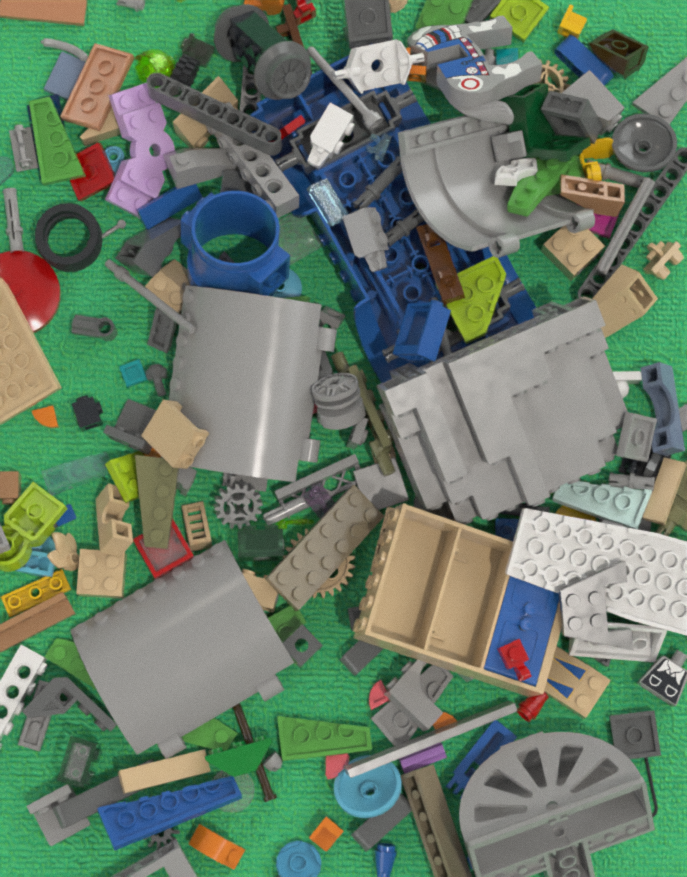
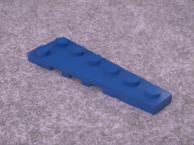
(142, 818)

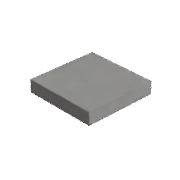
(636, 437)
(379, 489)

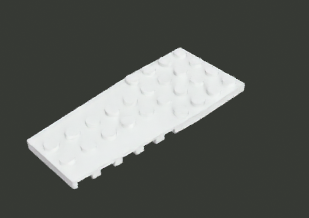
(563, 549)

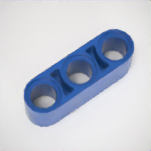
(582, 60)

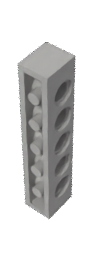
(256, 164)

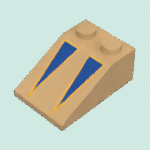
(574, 683)

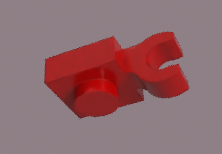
(304, 12)
(513, 656)

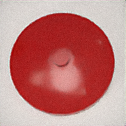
(32, 285)

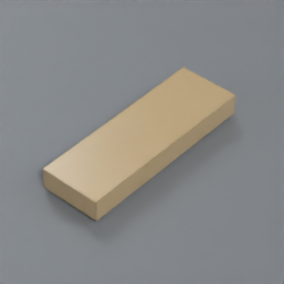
(664, 491)

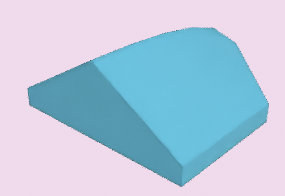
(38, 562)

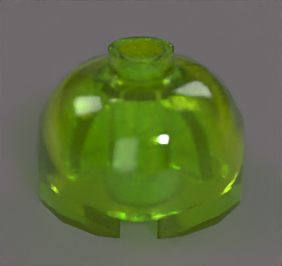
(152, 62)

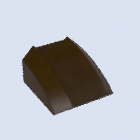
(619, 52)

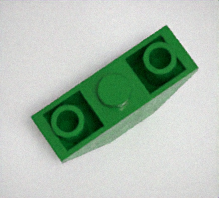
(242, 757)

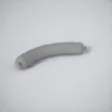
(65, 47)

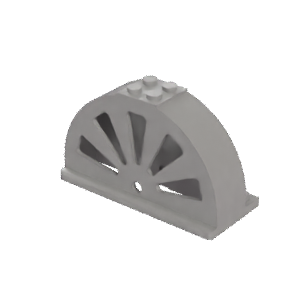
(551, 806)

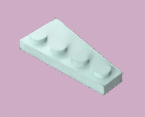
(605, 502)

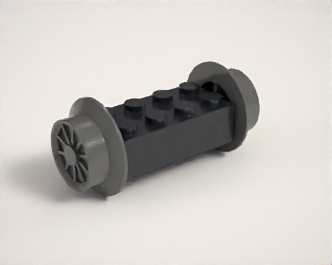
(278, 65)

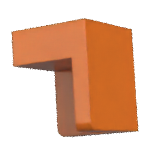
(326, 834)

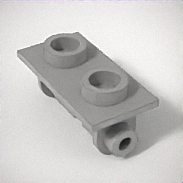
(23, 148)

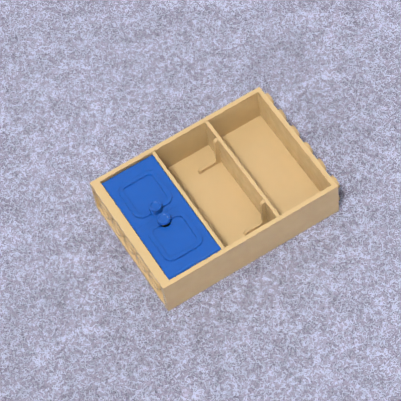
(448, 602)

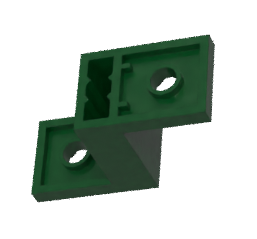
(536, 129)

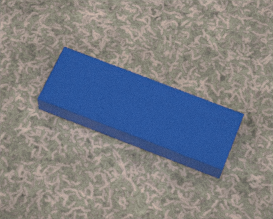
(168, 205)

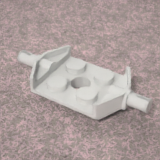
(393, 68)

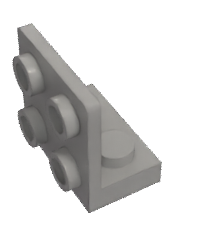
(47, 820)

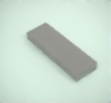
(36, 727)

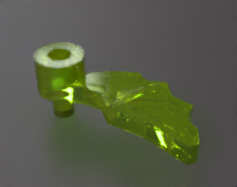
(283, 524)

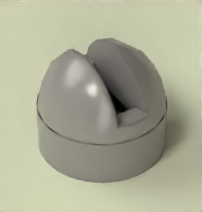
(273, 762)

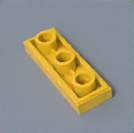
(23, 600)

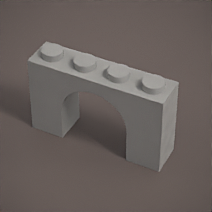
(409, 697)

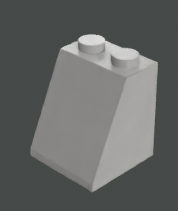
(603, 102)

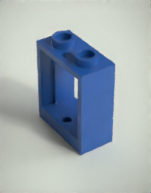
(421, 331)

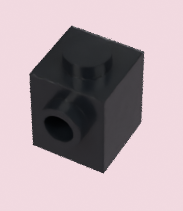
(87, 412)

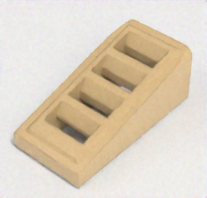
(197, 540)

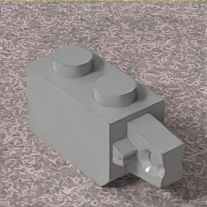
(367, 237)

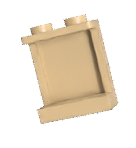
(174, 435)

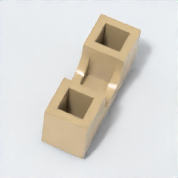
(113, 533)

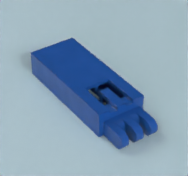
(489, 743)

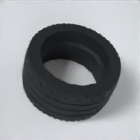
(47, 223)

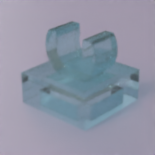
(381, 147)

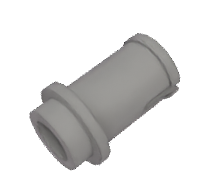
(134, 4)

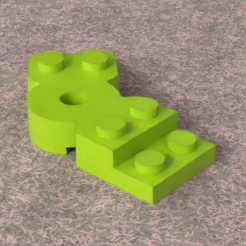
(29, 525)

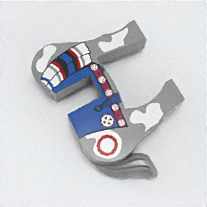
(463, 69)

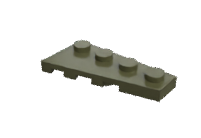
(157, 497)

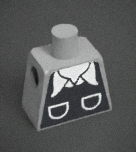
(666, 678)

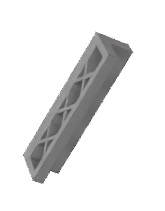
(320, 476)

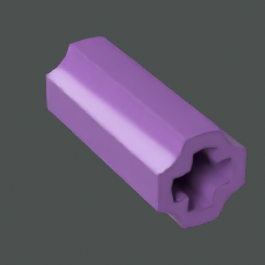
(422, 758)

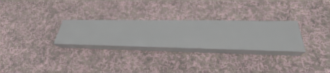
(430, 739)

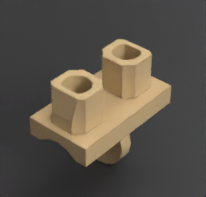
(659, 255)

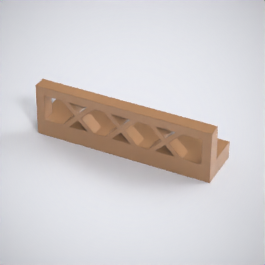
(35, 621)

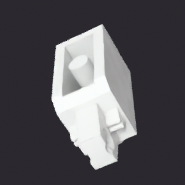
(328, 134)

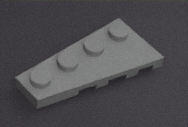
(666, 95)
(394, 722)

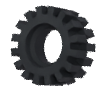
(186, 70)

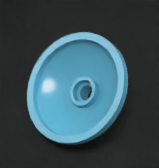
(353, 792)

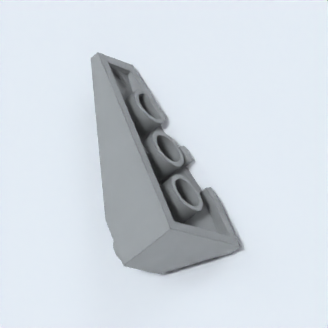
(197, 165)

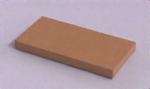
(50, 11)
(100, 77)

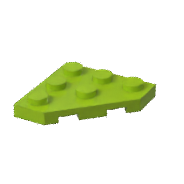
(481, 290)

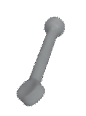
(121, 224)

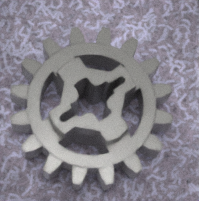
(236, 495)

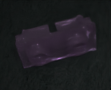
(319, 499)

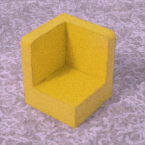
(571, 23)

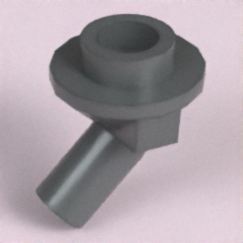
(156, 374)

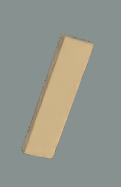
(163, 771)

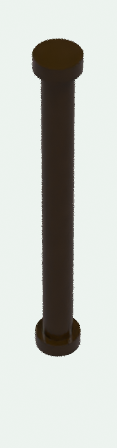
(248, 738)

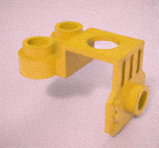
(599, 150)

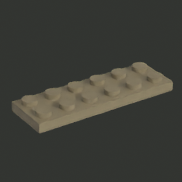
(324, 547)

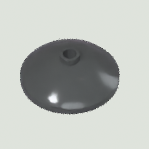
(646, 133)

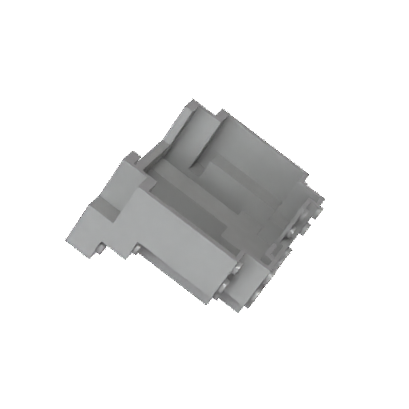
(508, 414)

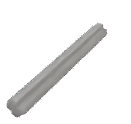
(625, 225)

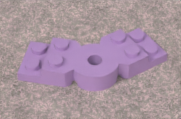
(143, 123)

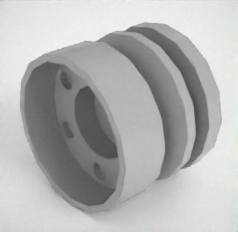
(338, 401)

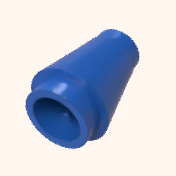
(385, 857)

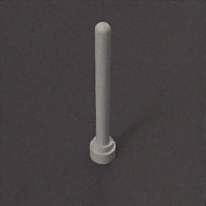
(371, 118)

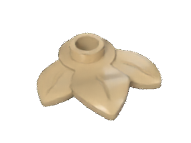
(66, 552)

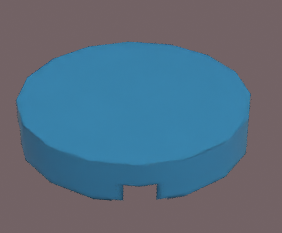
(298, 860)

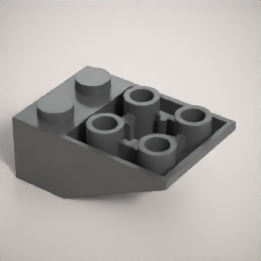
(148, 249)

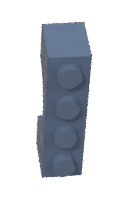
(660, 385)

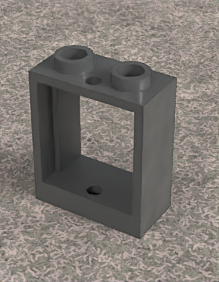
(571, 119)

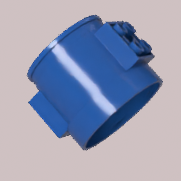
(234, 214)

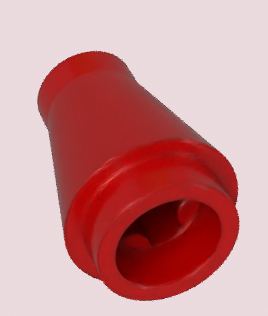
(531, 706)

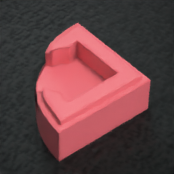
(377, 695)
(336, 764)

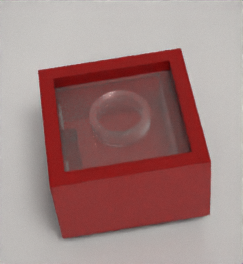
(164, 561)

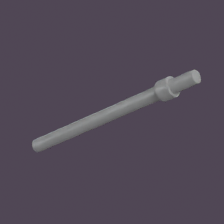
(124, 276)

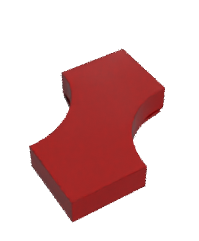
(289, 128)

